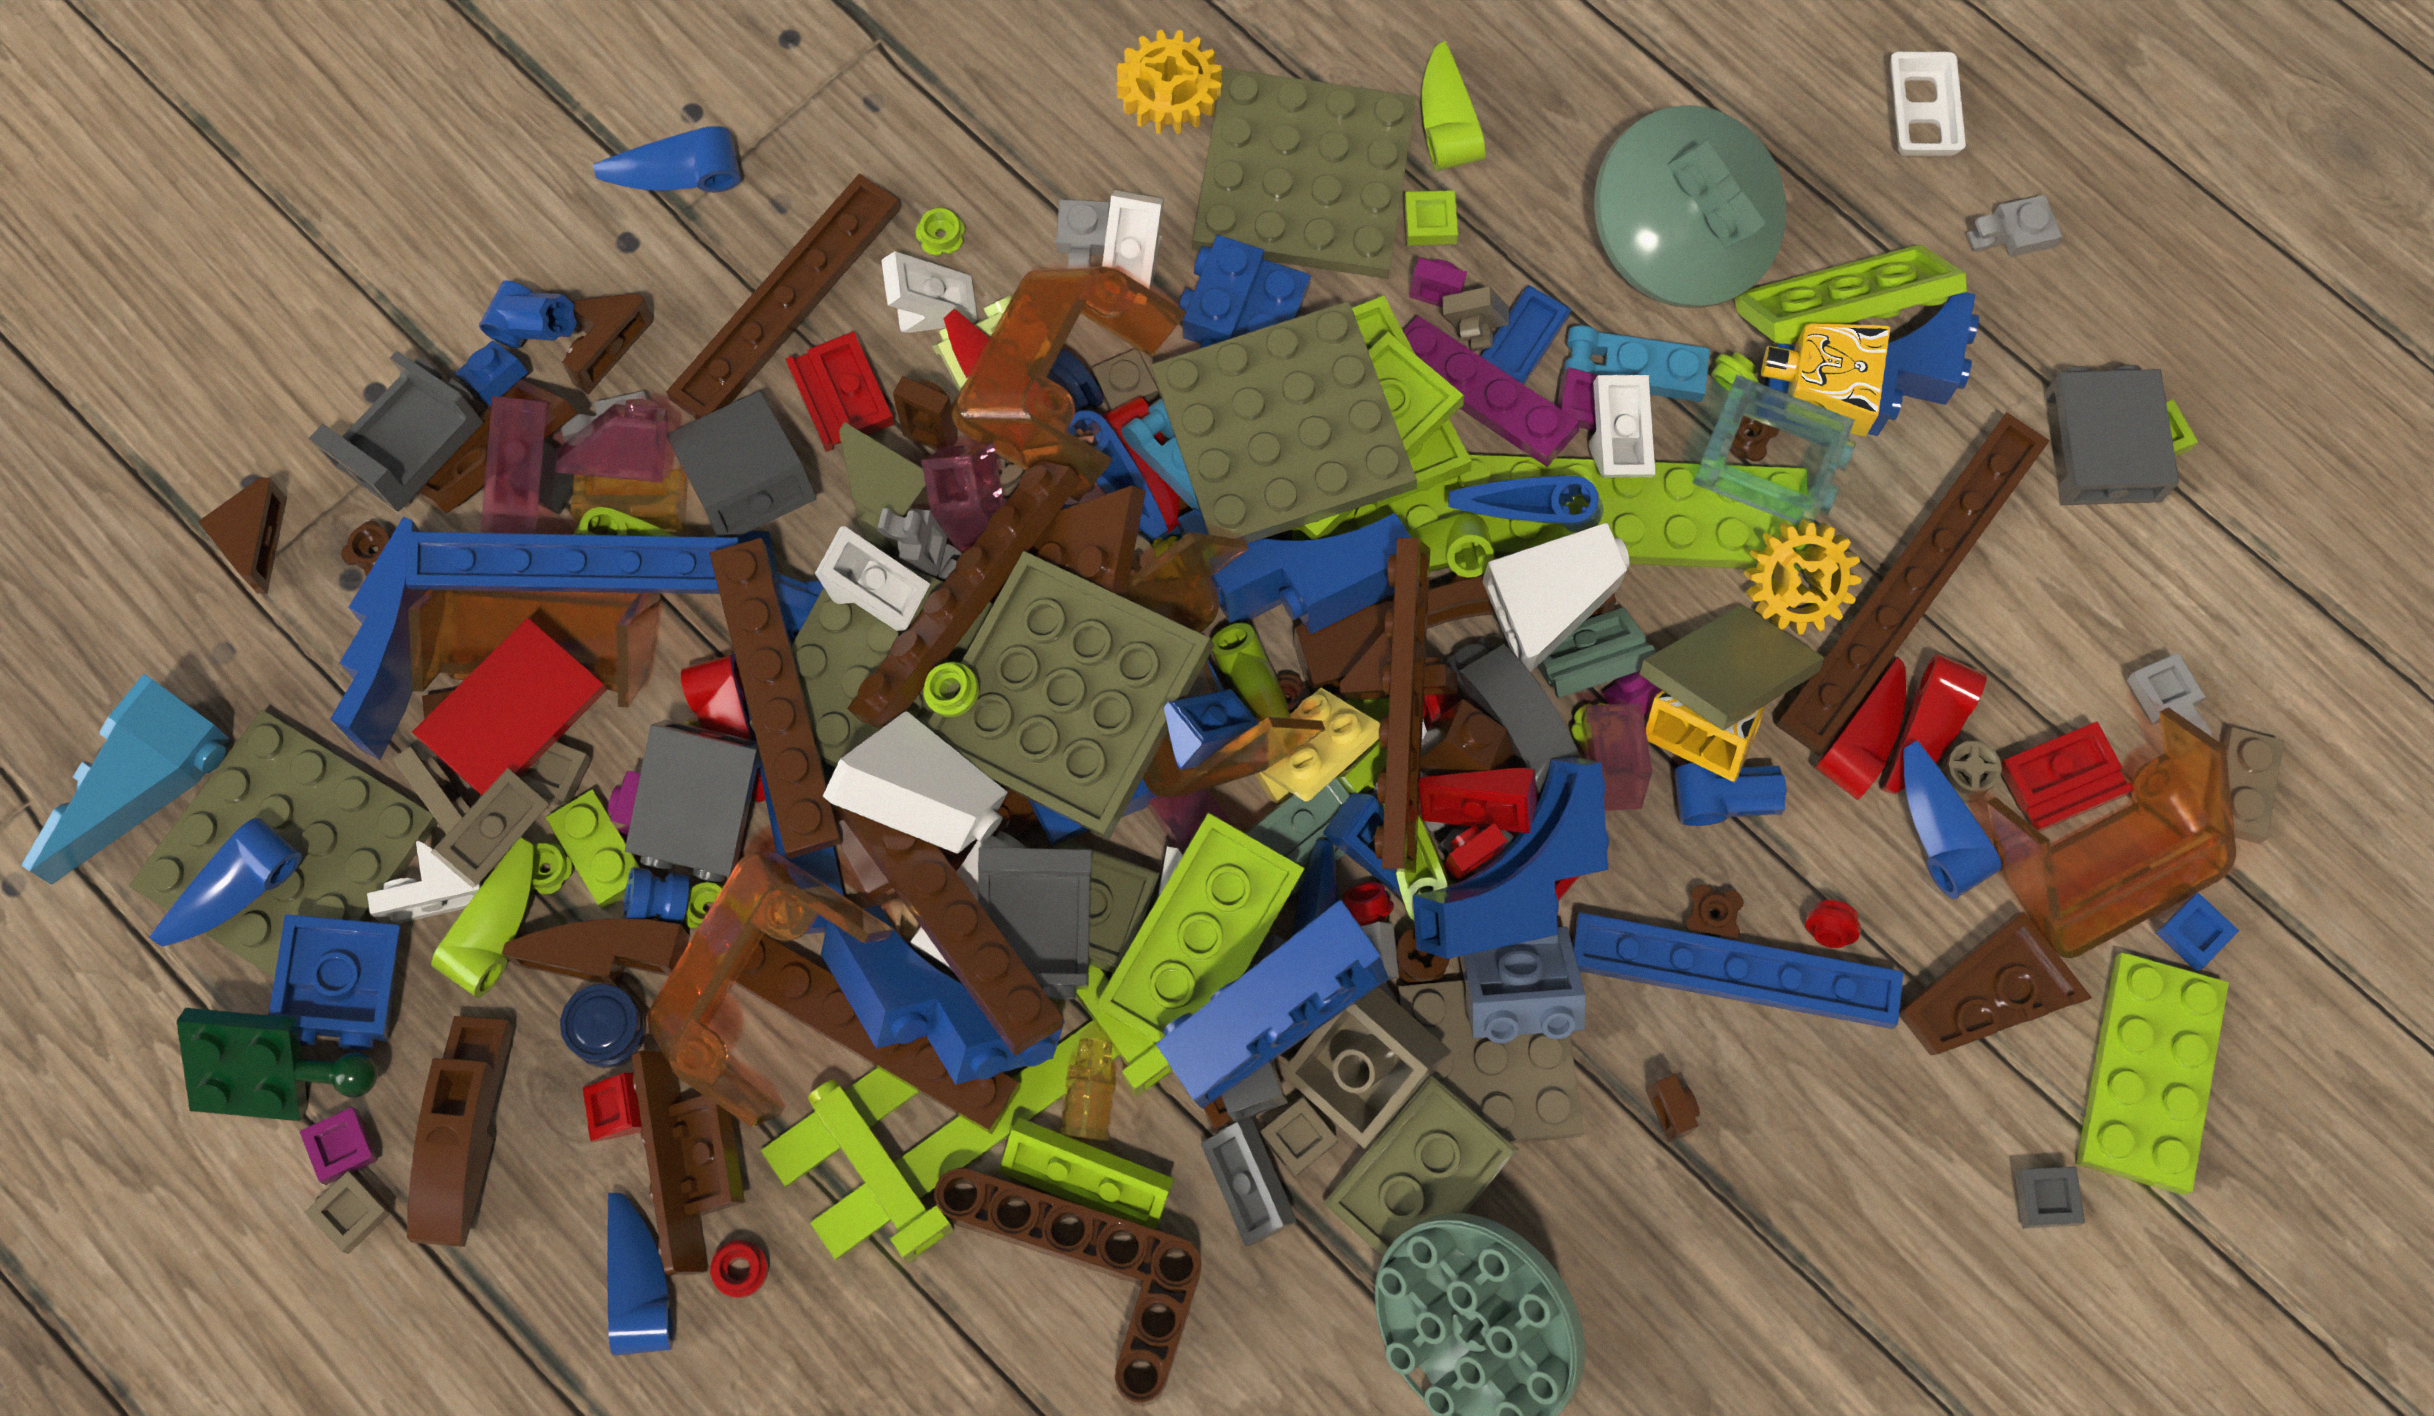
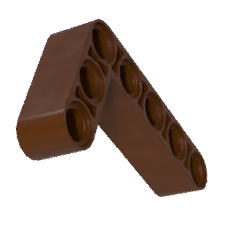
(1091, 1254)

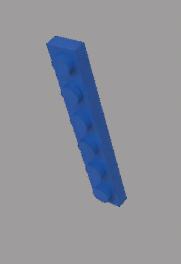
(561, 562)
(1737, 970)

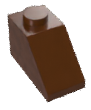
(1465, 742)

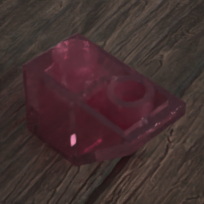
(963, 490)

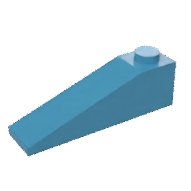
(149, 759)

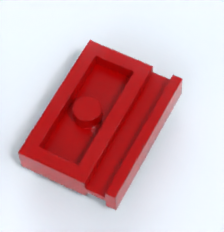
(839, 389)
(2065, 777)

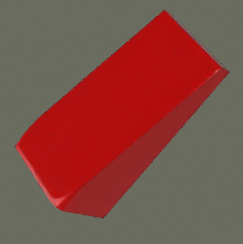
(1481, 798)

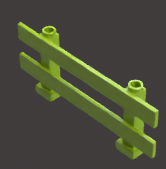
(896, 1188)

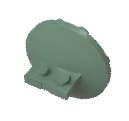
(1690, 206)
(1479, 1319)

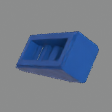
(1354, 829)

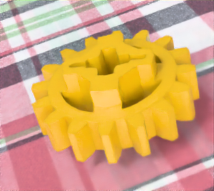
(1173, 77)
(1786, 585)

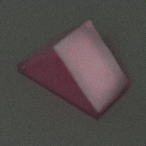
(1620, 742)

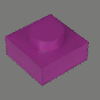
(1436, 279)
(1577, 397)
(1632, 689)
(622, 802)
(338, 1145)

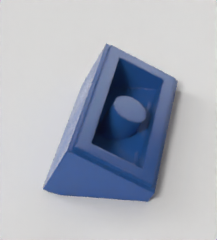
(1205, 725)

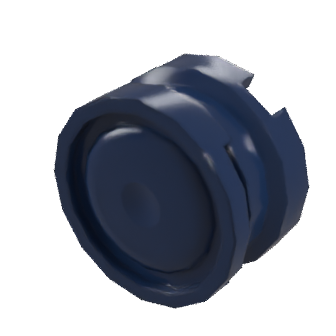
(1076, 380)
(602, 1026)

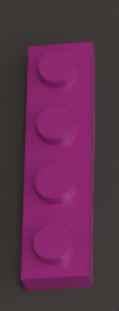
(1494, 395)

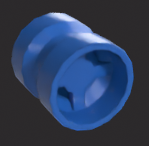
(650, 896)

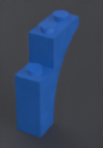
(1925, 362)
(1312, 578)
(1516, 894)
(907, 998)

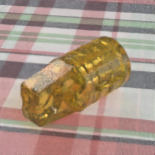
(1089, 1092)

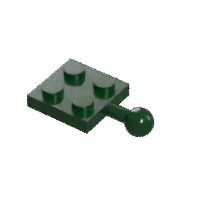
(256, 1065)

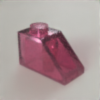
(619, 444)

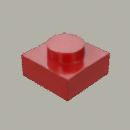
(1473, 849)

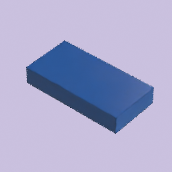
(1530, 332)

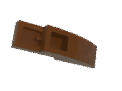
(452, 1131)

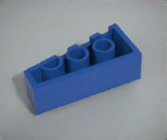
(1273, 1005)

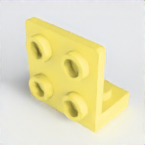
(1326, 755)

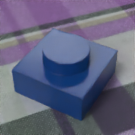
(490, 372)
(2197, 931)

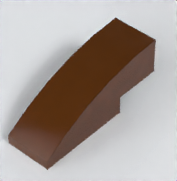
(601, 949)

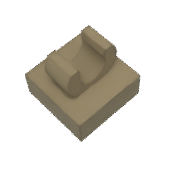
(1476, 314)

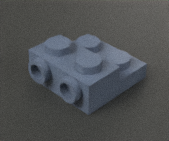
(1525, 990)

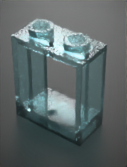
(1789, 415)

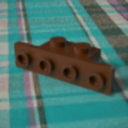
(688, 1160)

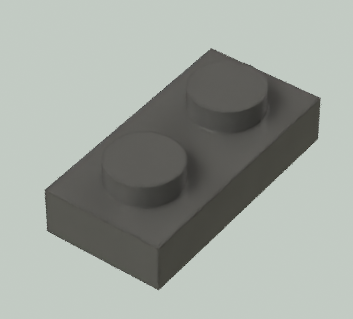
(1248, 1182)

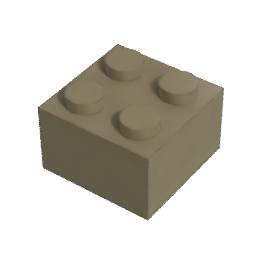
(1366, 1065)

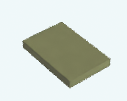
(1731, 666)
(1421, 1166)

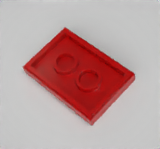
(510, 708)

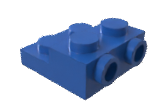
(1239, 292)
(336, 979)

